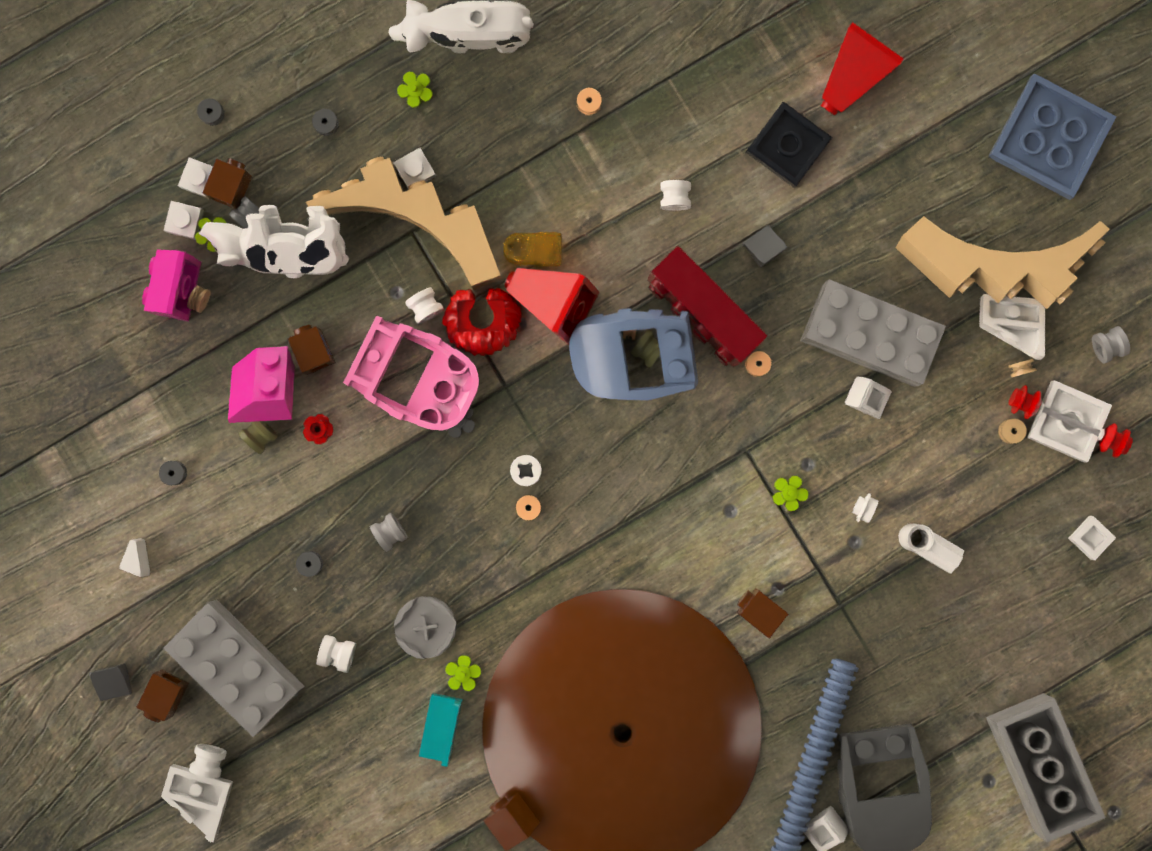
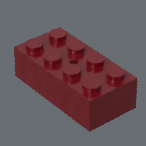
(710, 309)

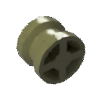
(647, 349)
(258, 435)

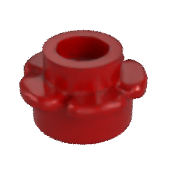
(317, 437)

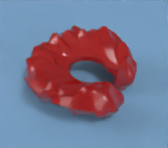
(486, 340)

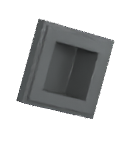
(765, 246)
(111, 682)

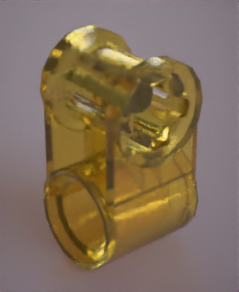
(541, 249)

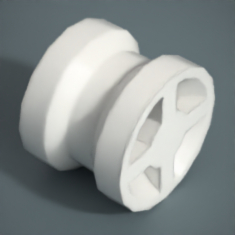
(675, 195)
(424, 305)
(529, 473)
(207, 761)

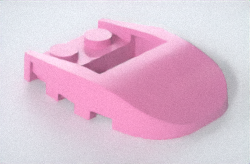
(443, 390)

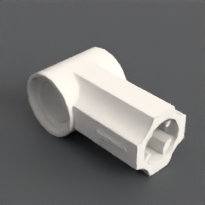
(932, 547)

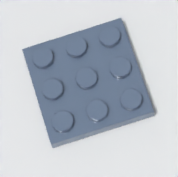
(1052, 136)

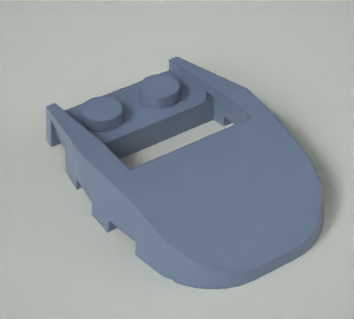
(601, 360)

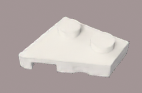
(1016, 322)
(197, 798)

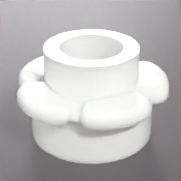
(865, 508)

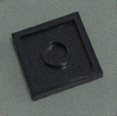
(789, 144)

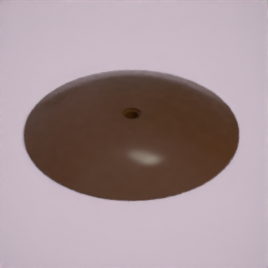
(634, 664)

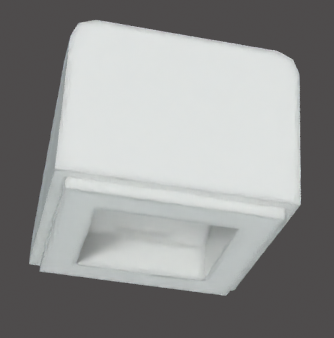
(868, 397)
(136, 558)
(826, 830)

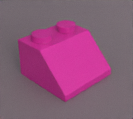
(171, 283)
(262, 386)

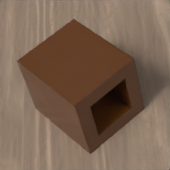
(227, 183)
(311, 349)
(761, 612)
(162, 696)
(511, 821)

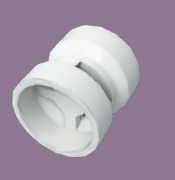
(336, 653)

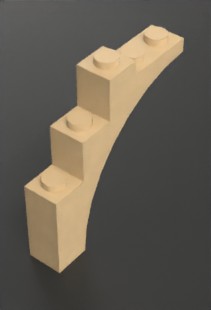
(420, 205)
(957, 264)

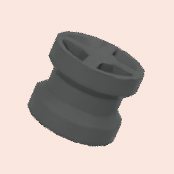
(246, 208)

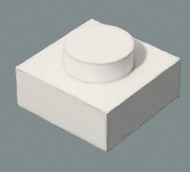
(414, 167)
(195, 176)
(183, 219)
(1092, 538)

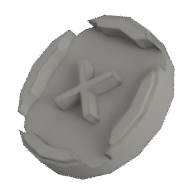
(425, 627)

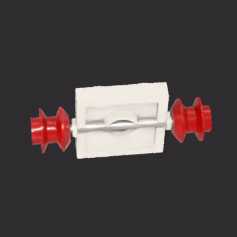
(1070, 421)

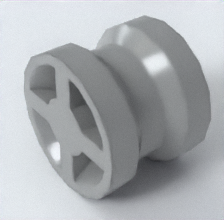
(1111, 344)
(388, 532)

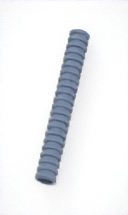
(815, 756)

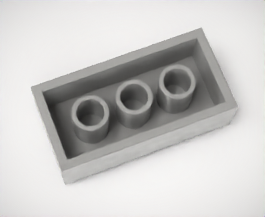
(873, 333)
(233, 667)
(1045, 767)

